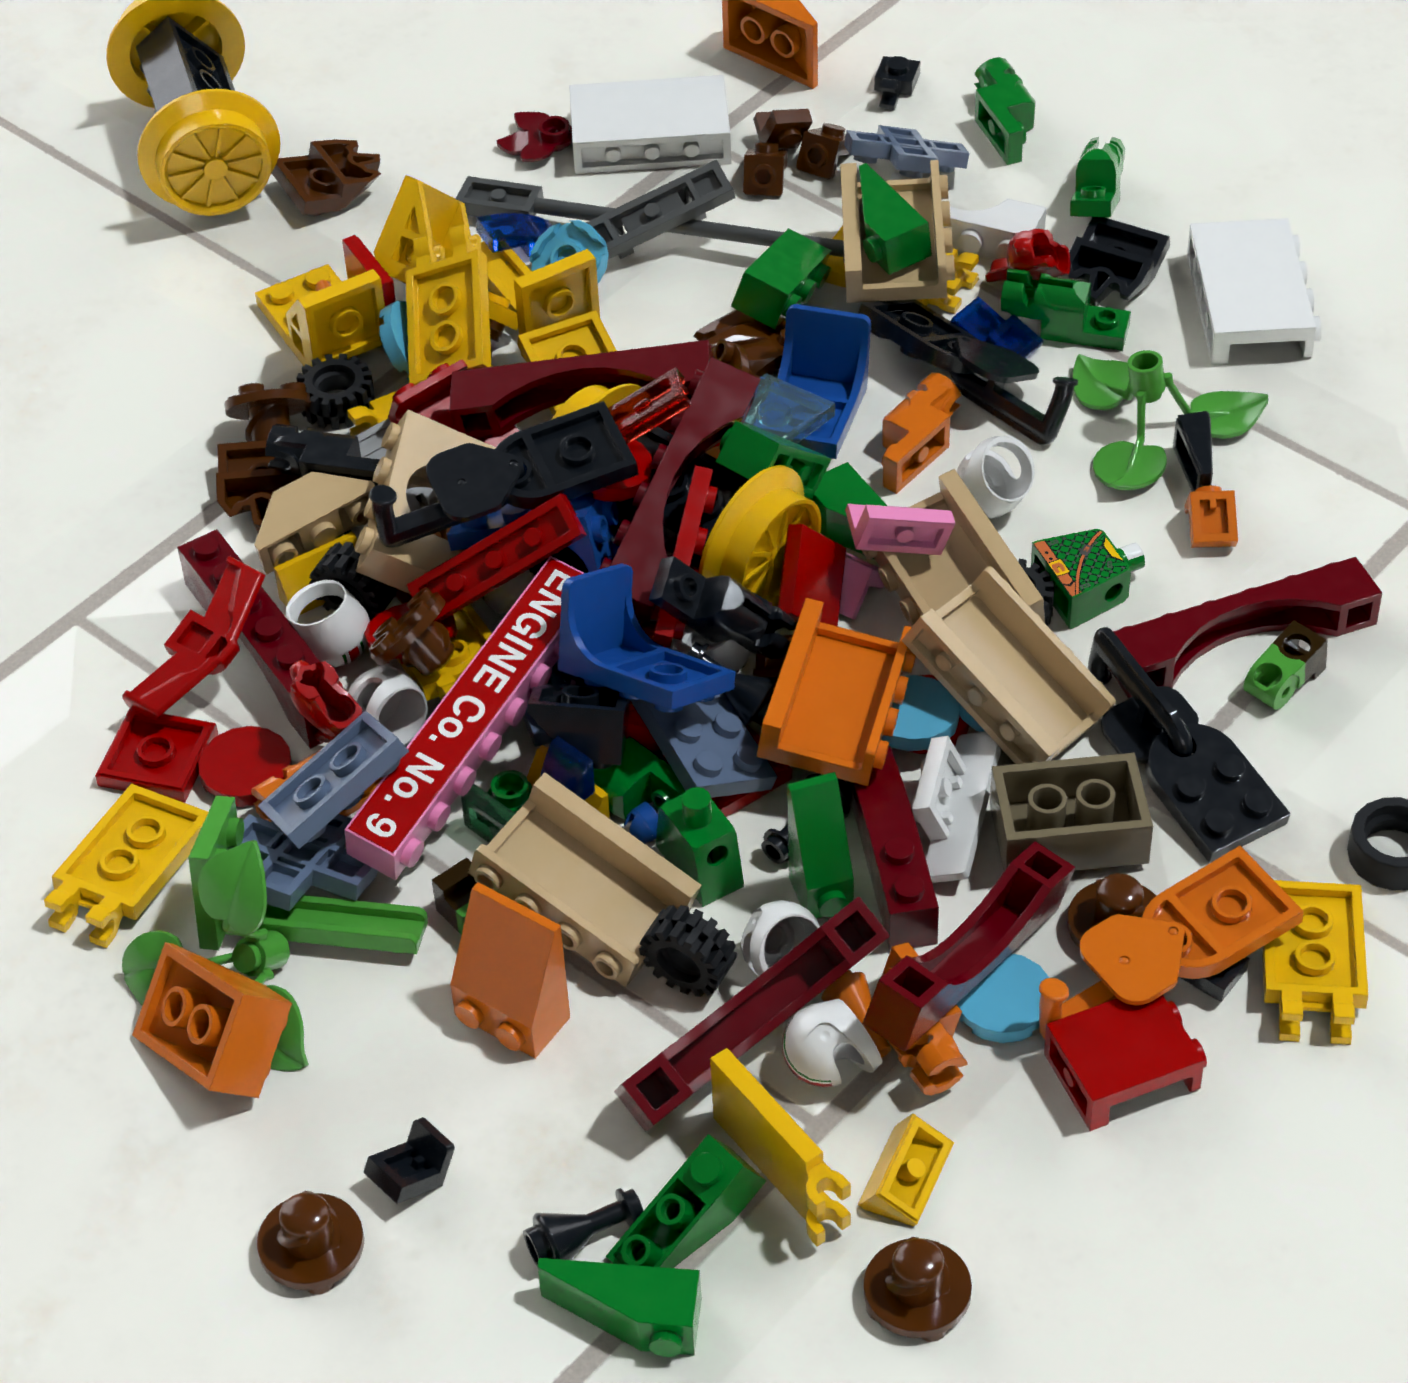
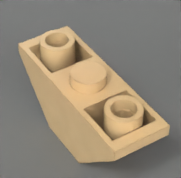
(310, 515)

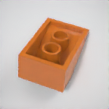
(773, 35)
(510, 973)
(212, 1022)

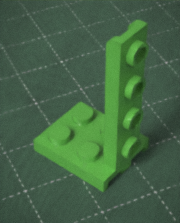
(312, 918)

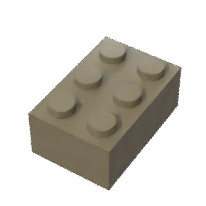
(1075, 807)

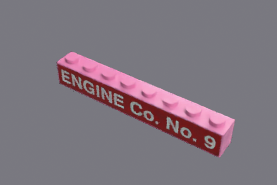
(462, 729)

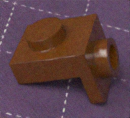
(783, 126)
(821, 150)
(764, 169)

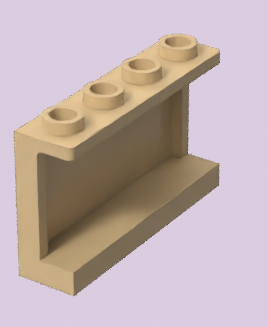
(920, 280)
(974, 545)
(1009, 670)
(584, 876)

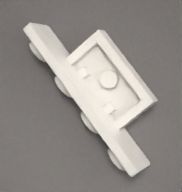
(954, 801)

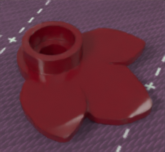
(537, 136)

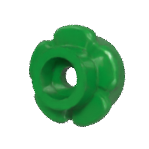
(510, 789)

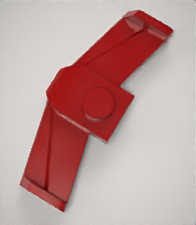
(200, 643)

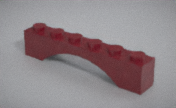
(499, 397)
(717, 400)
(1325, 600)
(266, 630)
(930, 985)
(752, 1013)

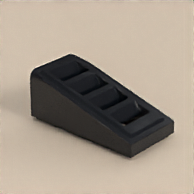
(1194, 448)

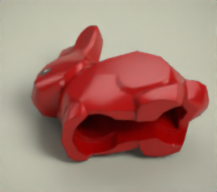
(1034, 253)
(322, 698)

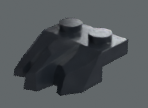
(1116, 258)

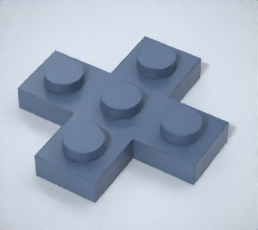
(905, 150)
(317, 863)

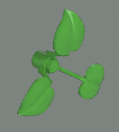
(1108, 382)
(231, 891)

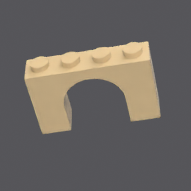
(408, 451)

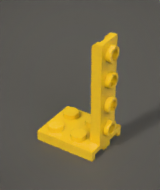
(545, 294)

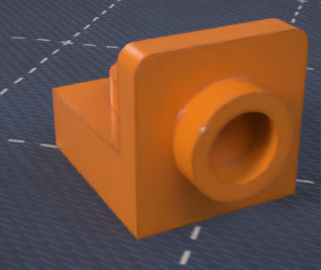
(1212, 517)

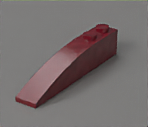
(895, 857)

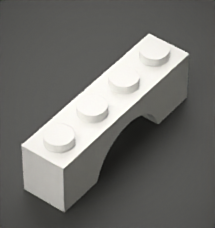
(991, 229)

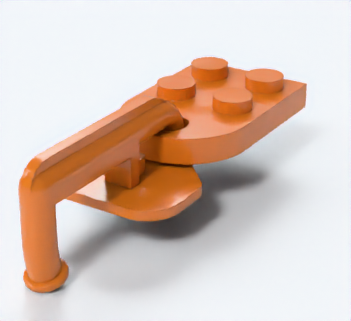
(1215, 912)

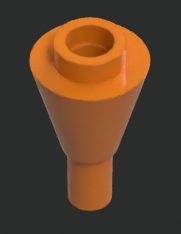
(855, 993)

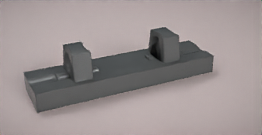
(663, 209)

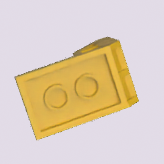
(422, 212)
(327, 320)

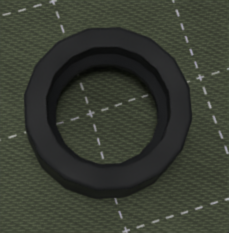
(1367, 861)

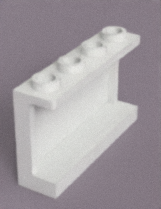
(649, 124)
(1251, 285)

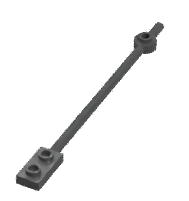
(496, 197)

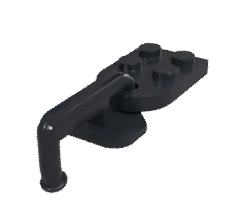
(947, 346)
(524, 470)
(1209, 792)

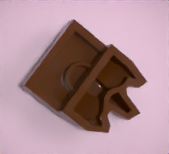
(327, 176)
(760, 341)
(246, 481)

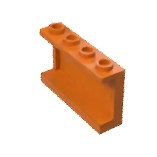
(835, 699)

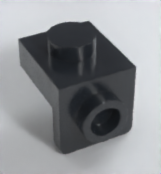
(414, 1165)

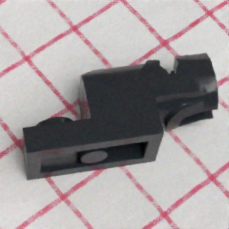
(317, 452)
(721, 609)

